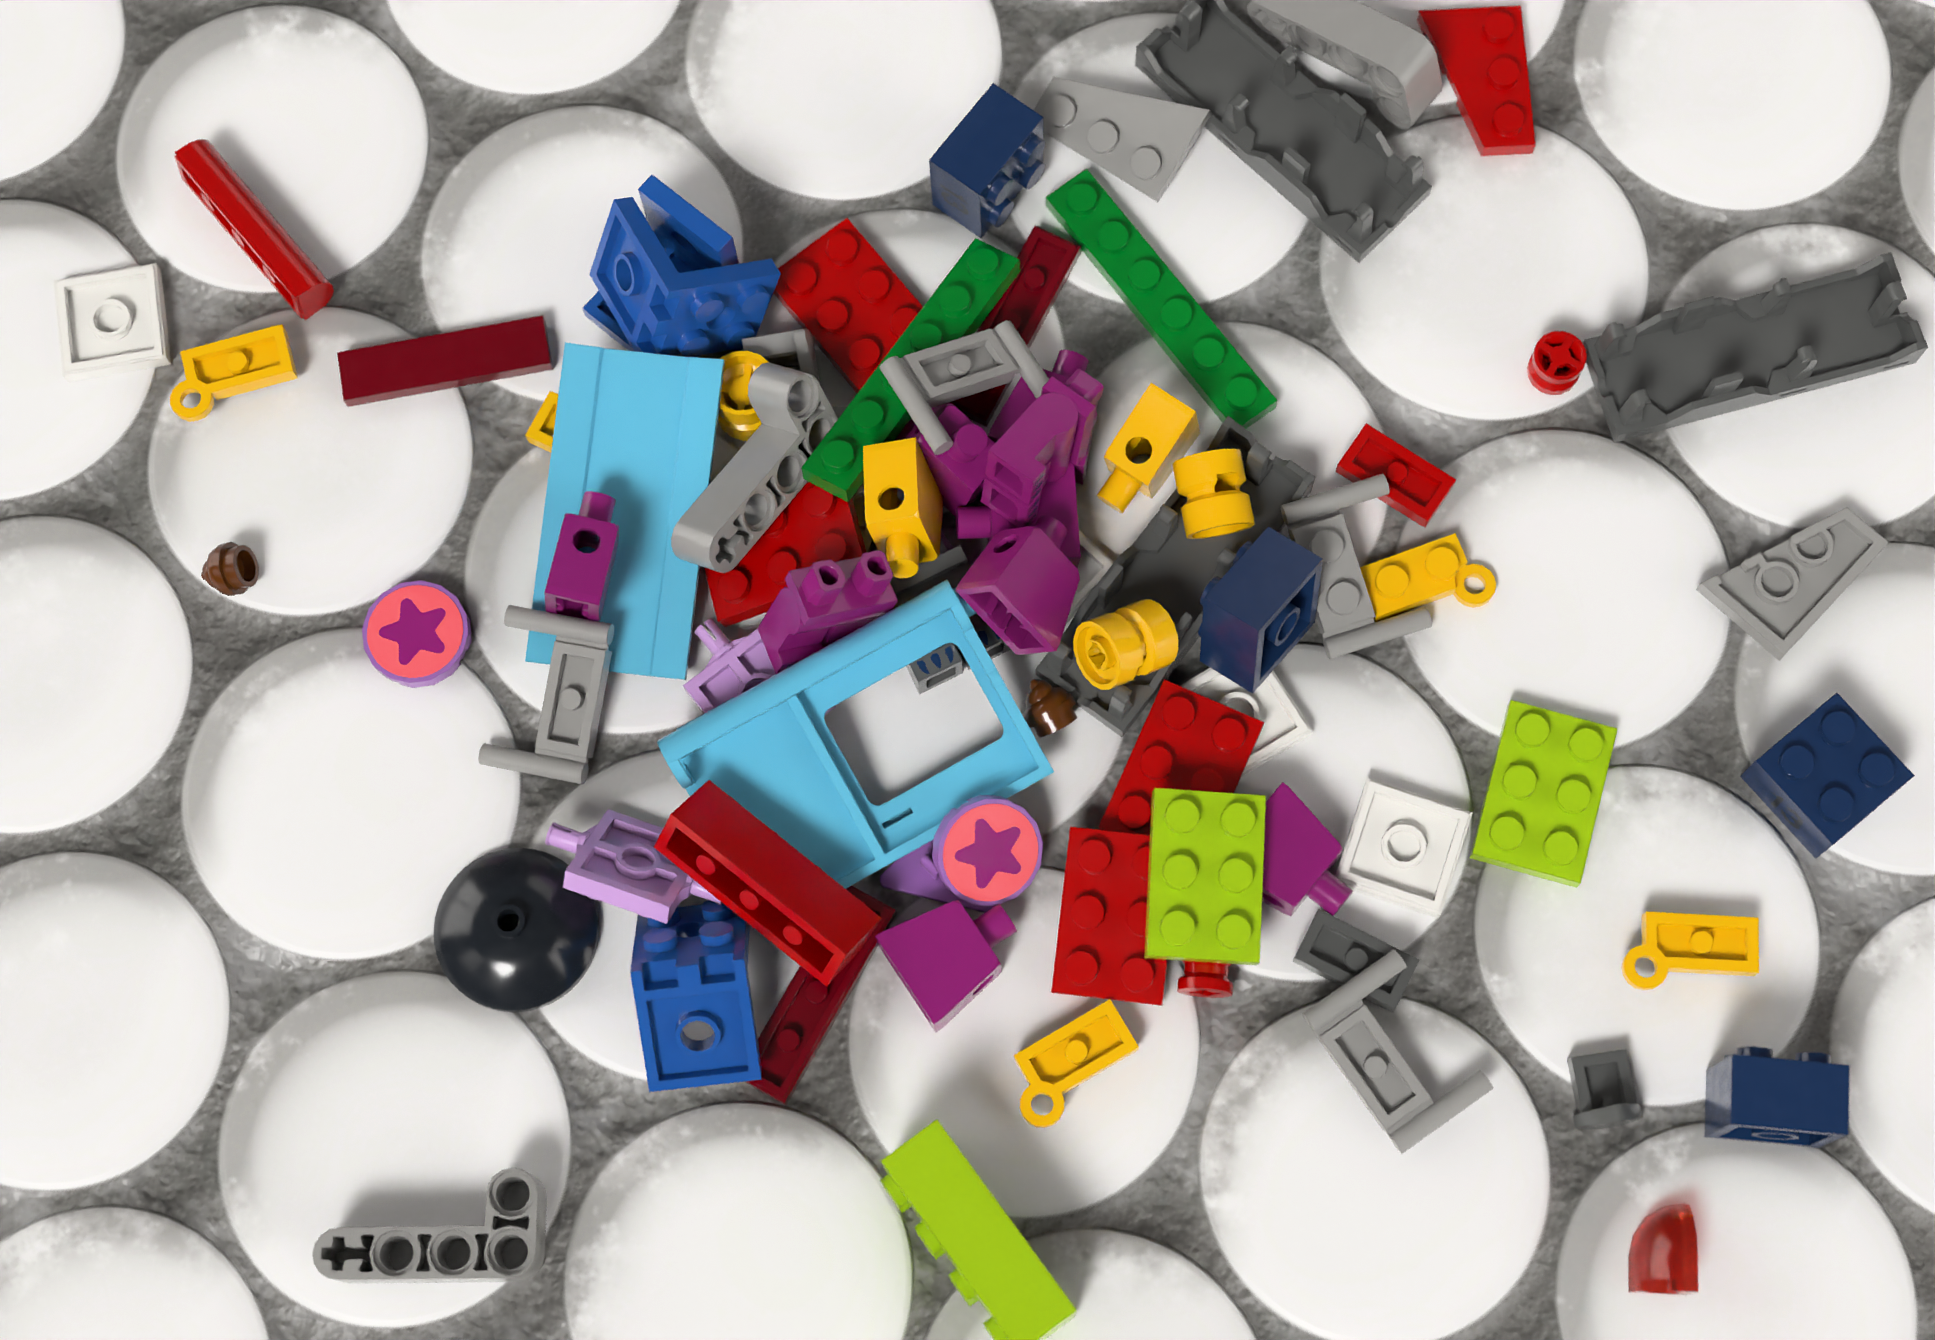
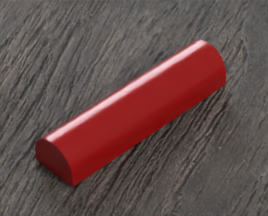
(253, 228)

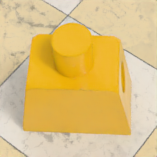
(1155, 428)
(907, 528)

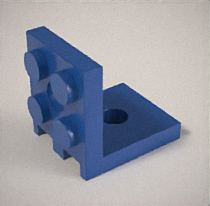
(686, 236)
(674, 310)
(690, 974)

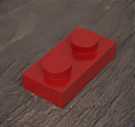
(1414, 483)

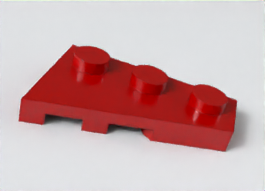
(1488, 72)

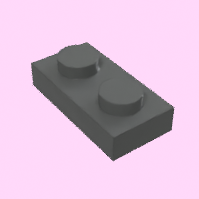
(1344, 951)

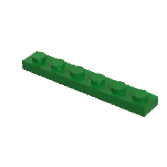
(1160, 301)
(876, 411)

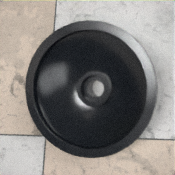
(537, 958)

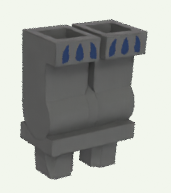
(944, 661)

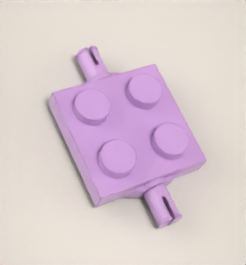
(731, 670)
(623, 868)

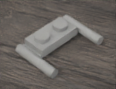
(957, 371)
(1343, 600)
(570, 700)
(1377, 1067)

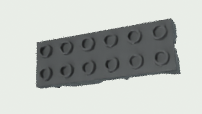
(1284, 127)
(1752, 349)
(1174, 574)

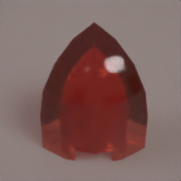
(1664, 1253)

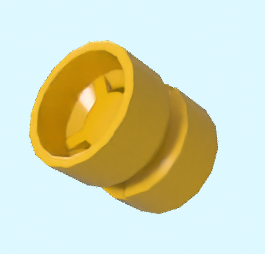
(735, 410)
(1213, 493)
(1125, 644)

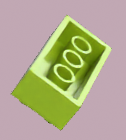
(976, 1236)

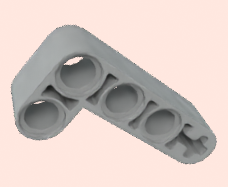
(1363, 44)
(761, 474)
(432, 1242)

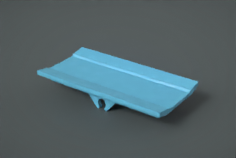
(647, 439)

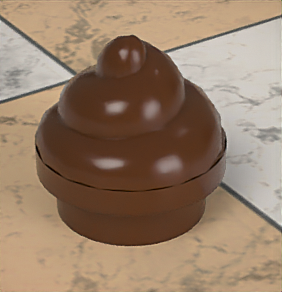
(231, 569)
(1050, 699)

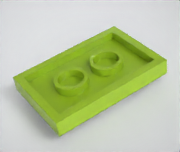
(1543, 793)
(1205, 876)

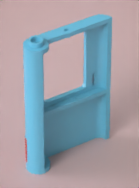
(790, 773)

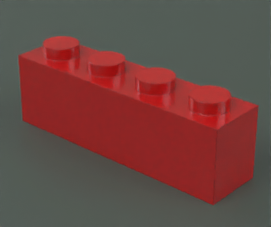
(767, 882)

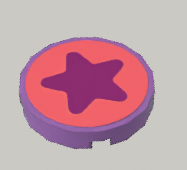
(416, 633)
(987, 850)

